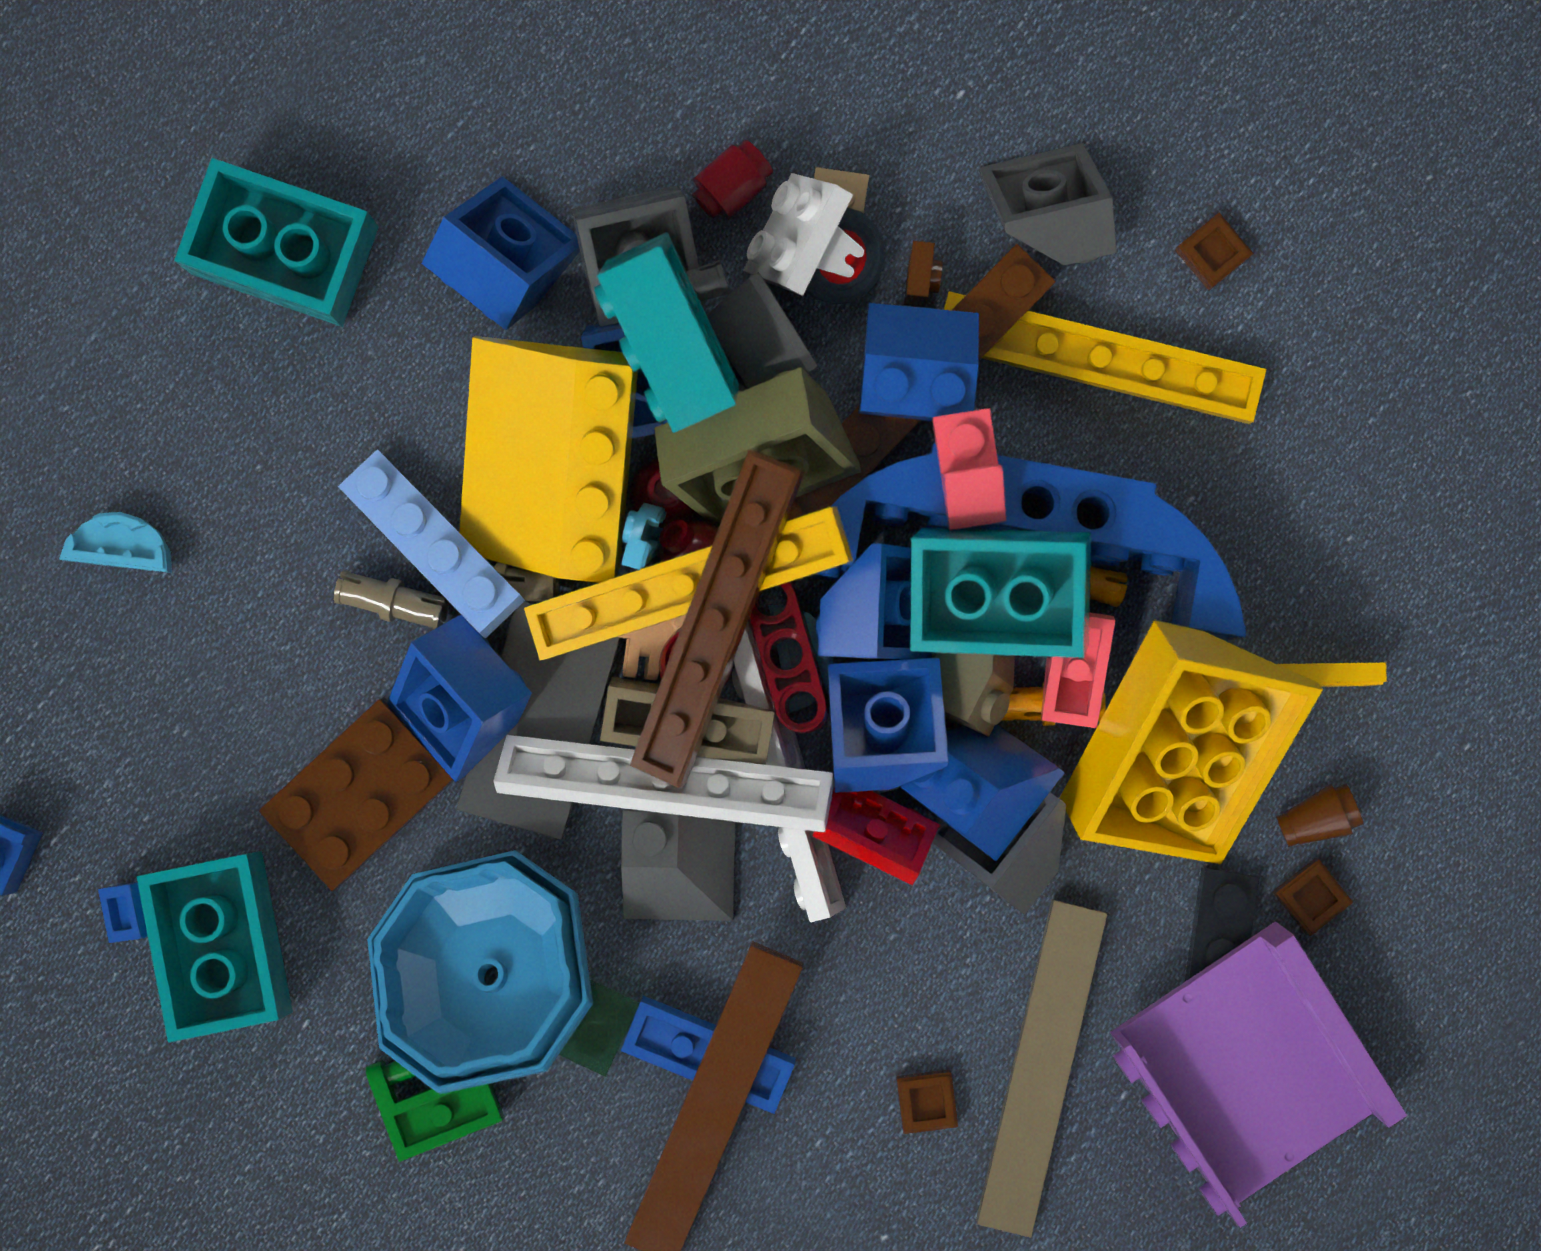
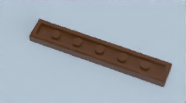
(717, 617)
(714, 1100)

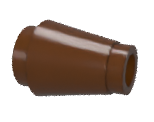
(1321, 816)

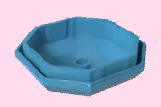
(433, 964)

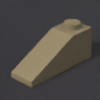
(976, 688)
(733, 734)

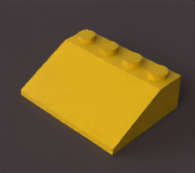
(548, 457)
(1186, 746)

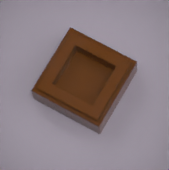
(1214, 251)
(1312, 897)
(927, 1101)

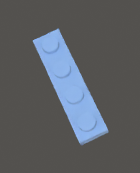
(431, 544)

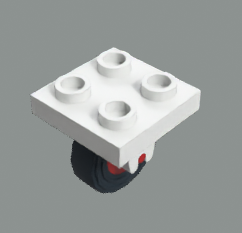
(817, 243)

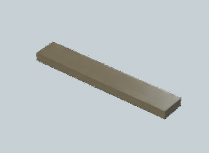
(1041, 1068)

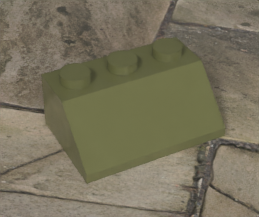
(780, 418)

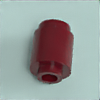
(731, 180)

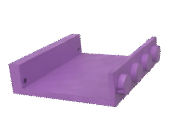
(1252, 1068)

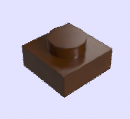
(923, 274)

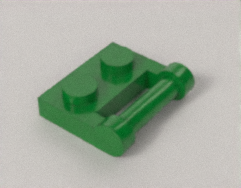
(429, 1117)

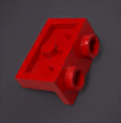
(879, 833)

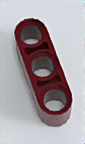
(806, 676)

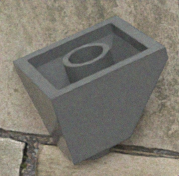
(1054, 203)
(1024, 865)
(677, 867)

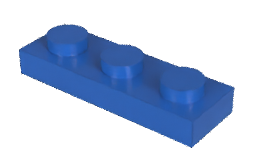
(680, 1040)

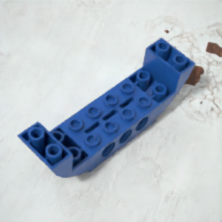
(1127, 514)

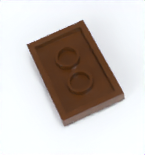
(356, 795)

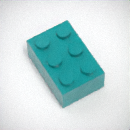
(277, 242)
(667, 333)
(1000, 592)
(214, 946)

